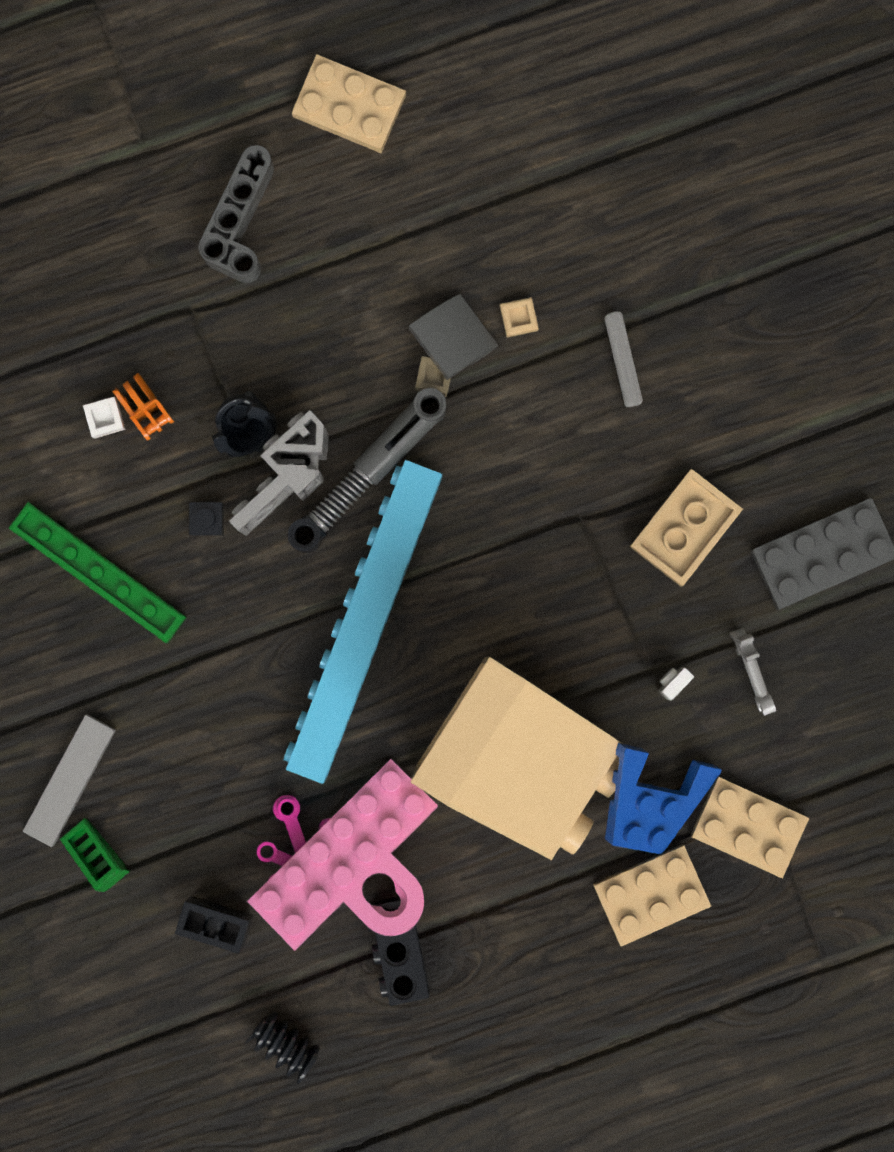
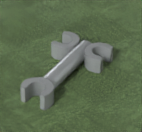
(748, 653)

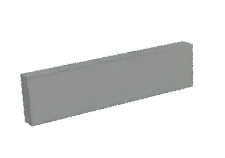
(69, 780)

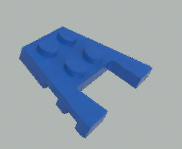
(650, 815)

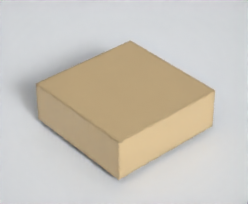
(519, 317)

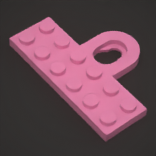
(342, 857)

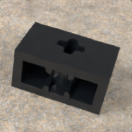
(214, 924)

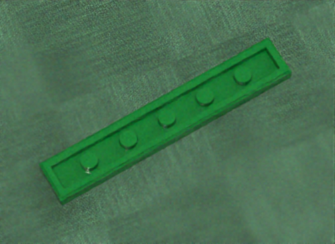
(97, 572)

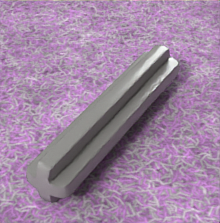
(623, 359)

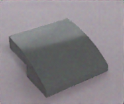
(453, 336)

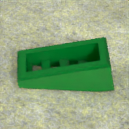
(111, 859)

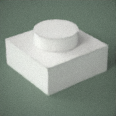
(104, 417)
(674, 682)

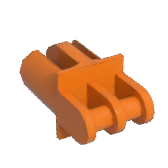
(144, 409)

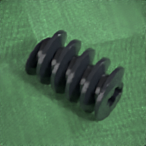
(284, 1046)

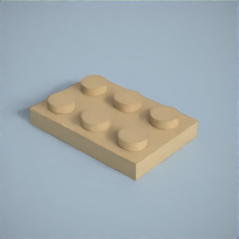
(349, 103)
(686, 527)
(749, 827)
(652, 895)

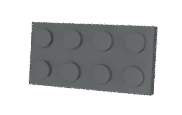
(824, 553)

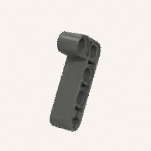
(242, 209)

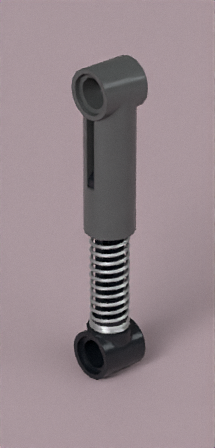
(370, 467)

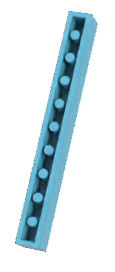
(364, 621)

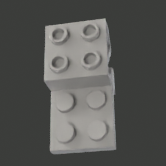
(303, 440)

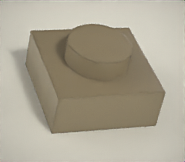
(431, 377)

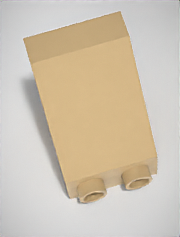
(518, 762)

